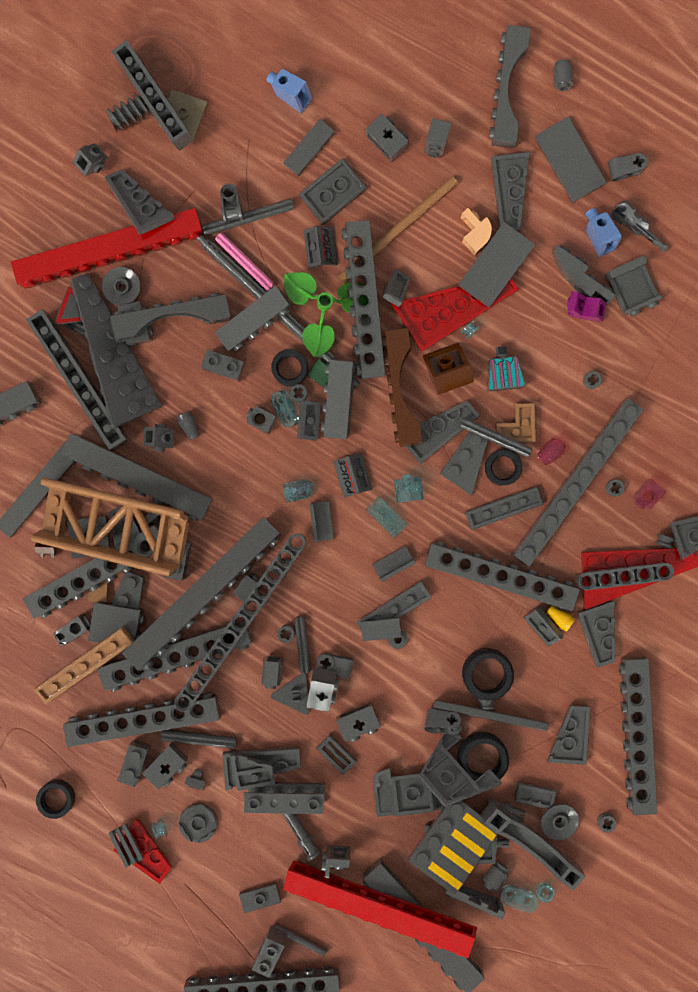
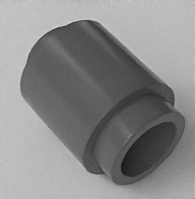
(563, 75)
(495, 876)

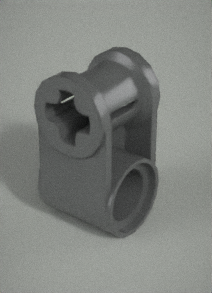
(623, 167)
(231, 203)
(337, 663)
(441, 722)

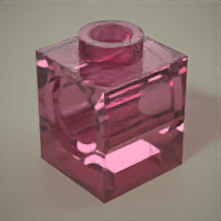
(655, 490)

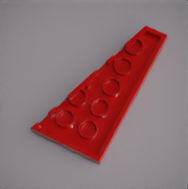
(443, 312)
(613, 559)

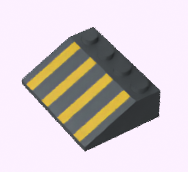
(452, 845)

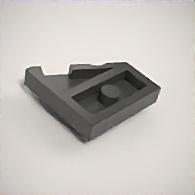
(251, 772)

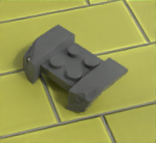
(402, 795)

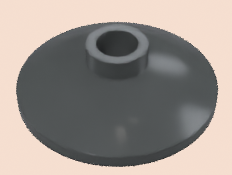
(113, 281)
(564, 826)

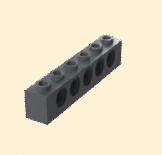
(153, 95)

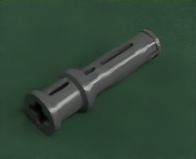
(304, 839)

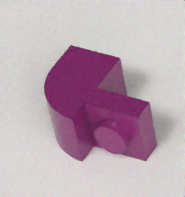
(586, 307)

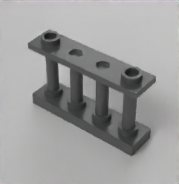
(286, 798)

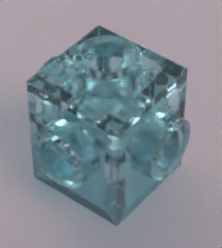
(408, 488)

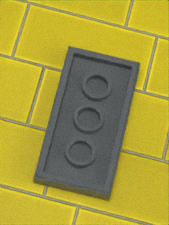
(570, 159)
(496, 265)

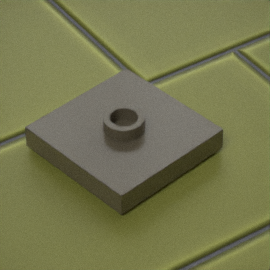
(189, 109)

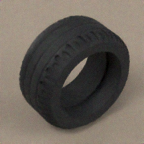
(502, 688)
(483, 738)

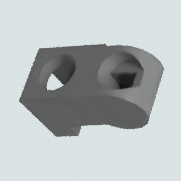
(72, 630)

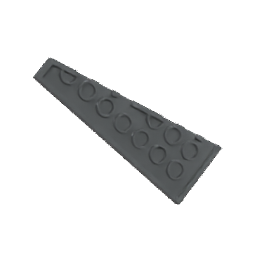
(119, 373)

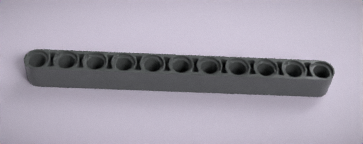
(221, 643)

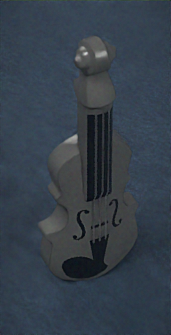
(628, 215)

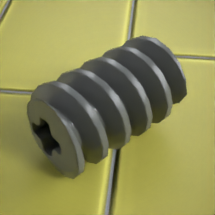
(127, 112)

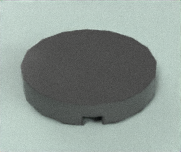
(198, 823)

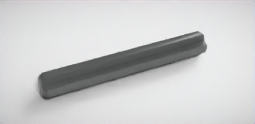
(495, 437)
(198, 739)

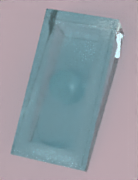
(386, 517)

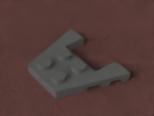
(448, 779)

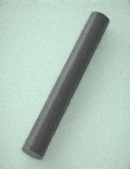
(302, 941)

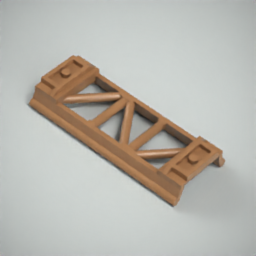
(167, 550)

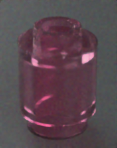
(551, 451)

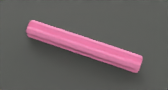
(244, 261)

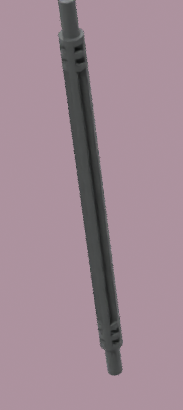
(257, 291)

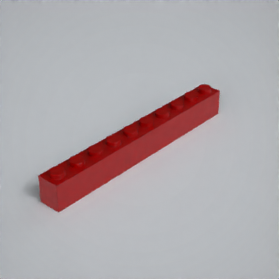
(104, 249)
(380, 909)

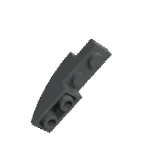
(574, 272)

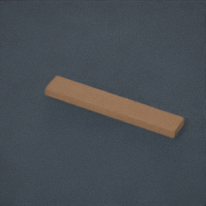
(84, 665)

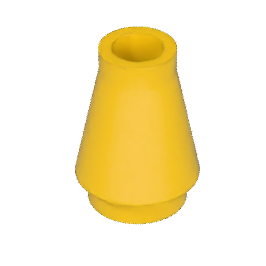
(560, 618)

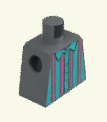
(504, 372)

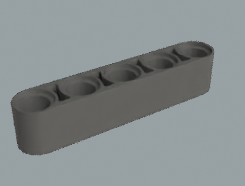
(633, 575)

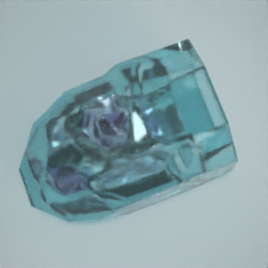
(298, 490)

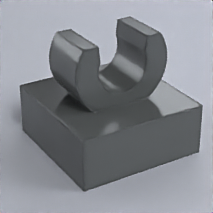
(196, 782)

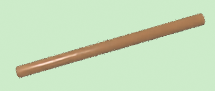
(406, 222)

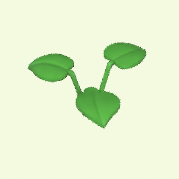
(299, 289)

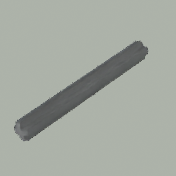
(249, 216)

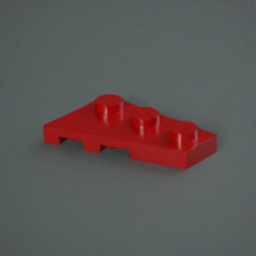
(154, 861)

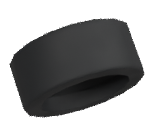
(275, 367)
(517, 467)
(44, 809)

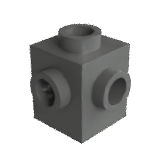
(90, 159)
(158, 437)

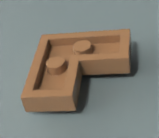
(524, 427)

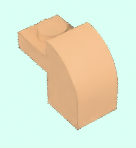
(480, 233)

